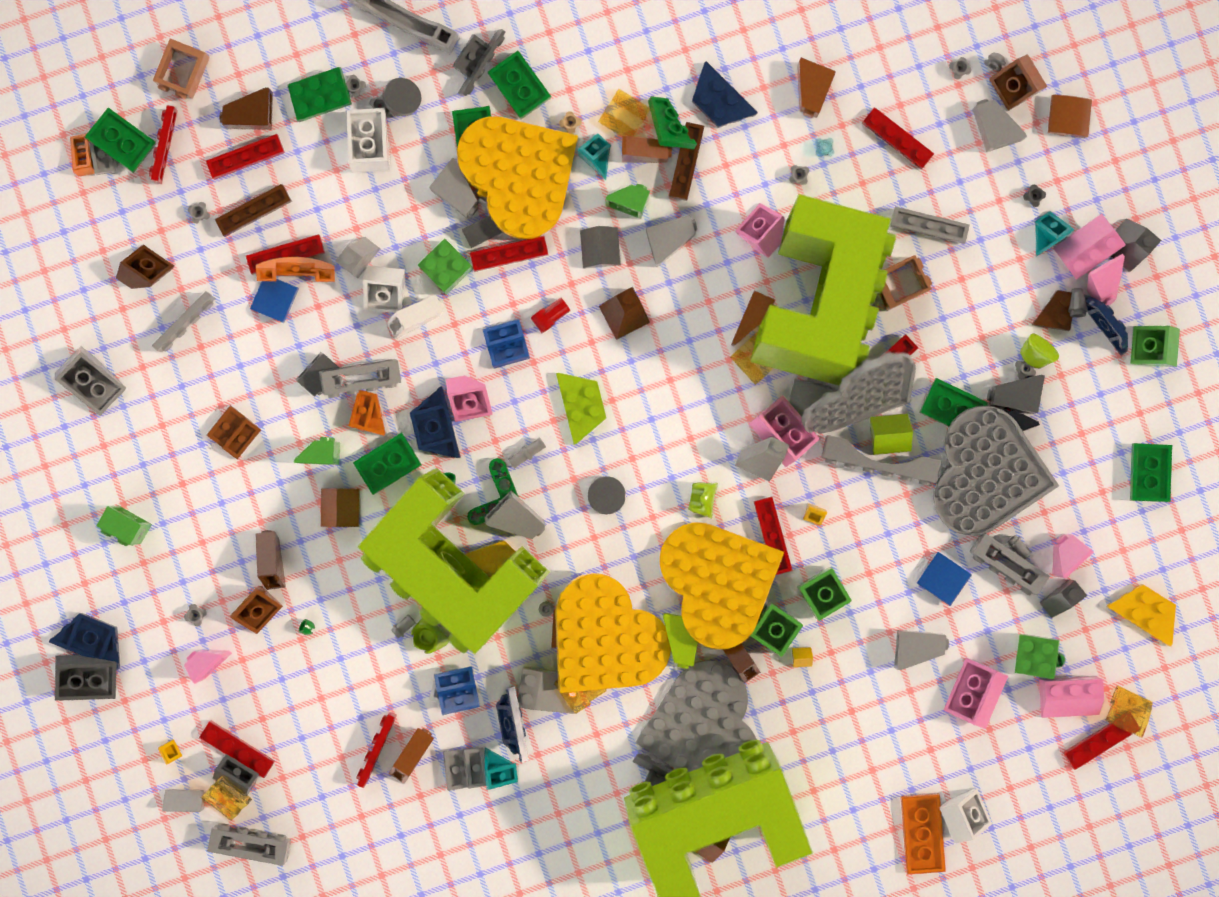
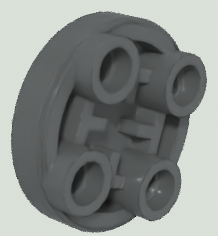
(401, 97)
(606, 495)

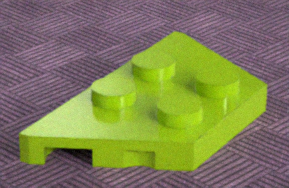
(581, 404)

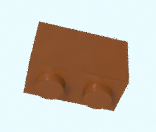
(1018, 82)

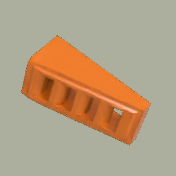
(81, 167)

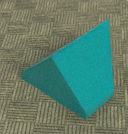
(596, 154)
(1049, 231)
(499, 770)

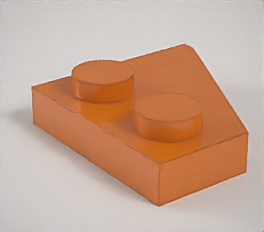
(367, 413)

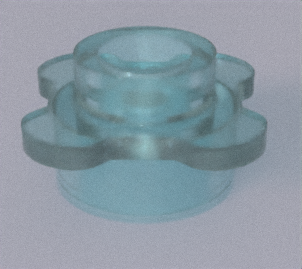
(819, 147)

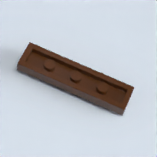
(686, 164)
(253, 210)

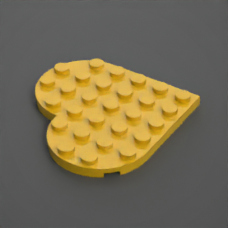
(521, 171)
(720, 581)
(604, 639)

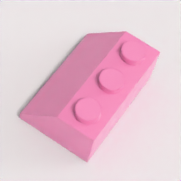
(1089, 246)
(785, 424)
(975, 693)
(1071, 696)

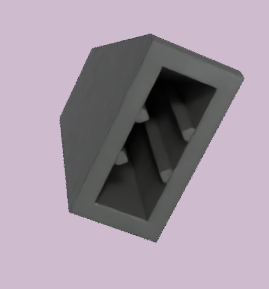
(1018, 395)

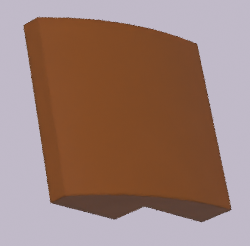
(1069, 116)
(233, 432)

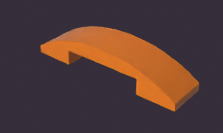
(295, 267)

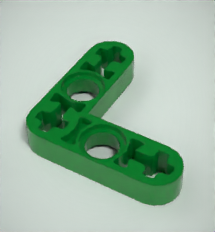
(502, 493)

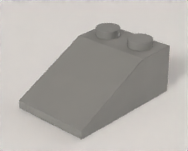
(89, 380)
(540, 693)

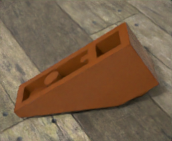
(753, 315)

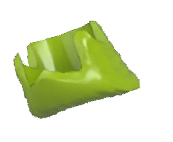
(1038, 352)
(703, 498)
(428, 637)

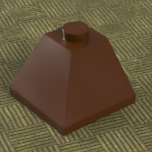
(143, 268)
(624, 313)

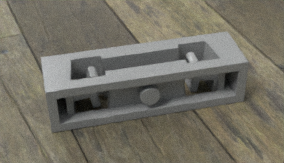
(391, 373)
(1035, 582)
(273, 854)

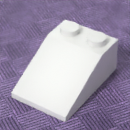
(367, 140)

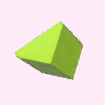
(891, 434)

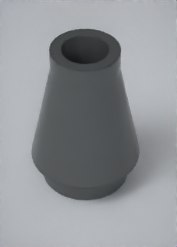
(1077, 304)

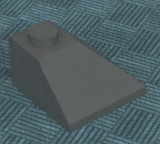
(1138, 242)

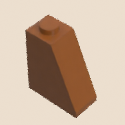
(813, 86)
(644, 150)
(411, 755)

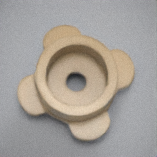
(570, 127)

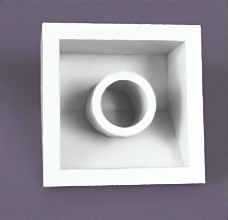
(383, 289)
(966, 816)

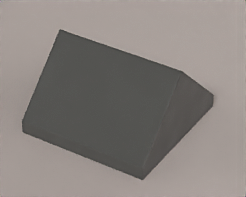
(600, 247)

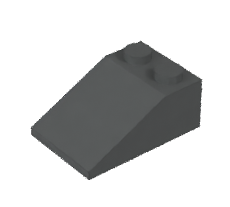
(84, 678)

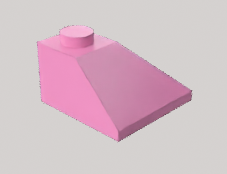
(762, 229)
(1105, 280)
(468, 398)
(1068, 555)
(204, 662)

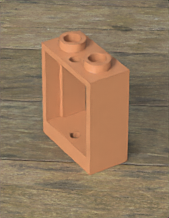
(197, 73)
(924, 281)

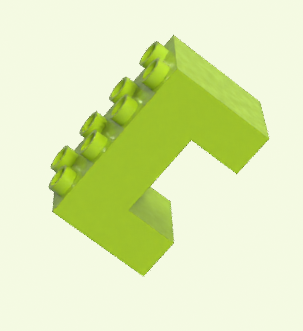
(851, 252)
(439, 573)
(709, 807)

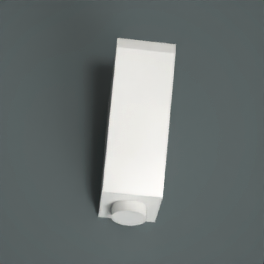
(415, 316)

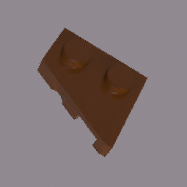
(1055, 312)

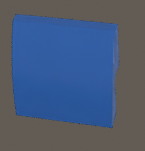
(274, 299)
(506, 343)
(944, 578)
(456, 690)

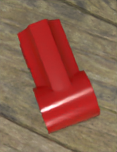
(546, 318)

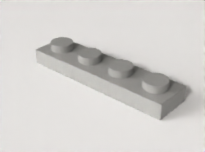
(929, 225)
(179, 327)

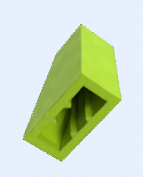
(681, 643)

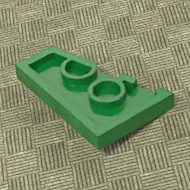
(667, 126)

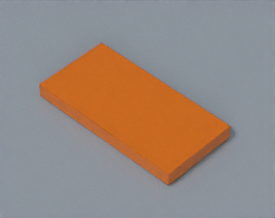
(923, 834)

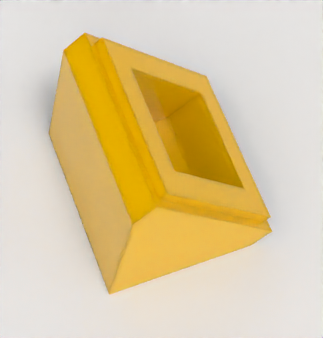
(815, 514)
(802, 657)
(170, 752)

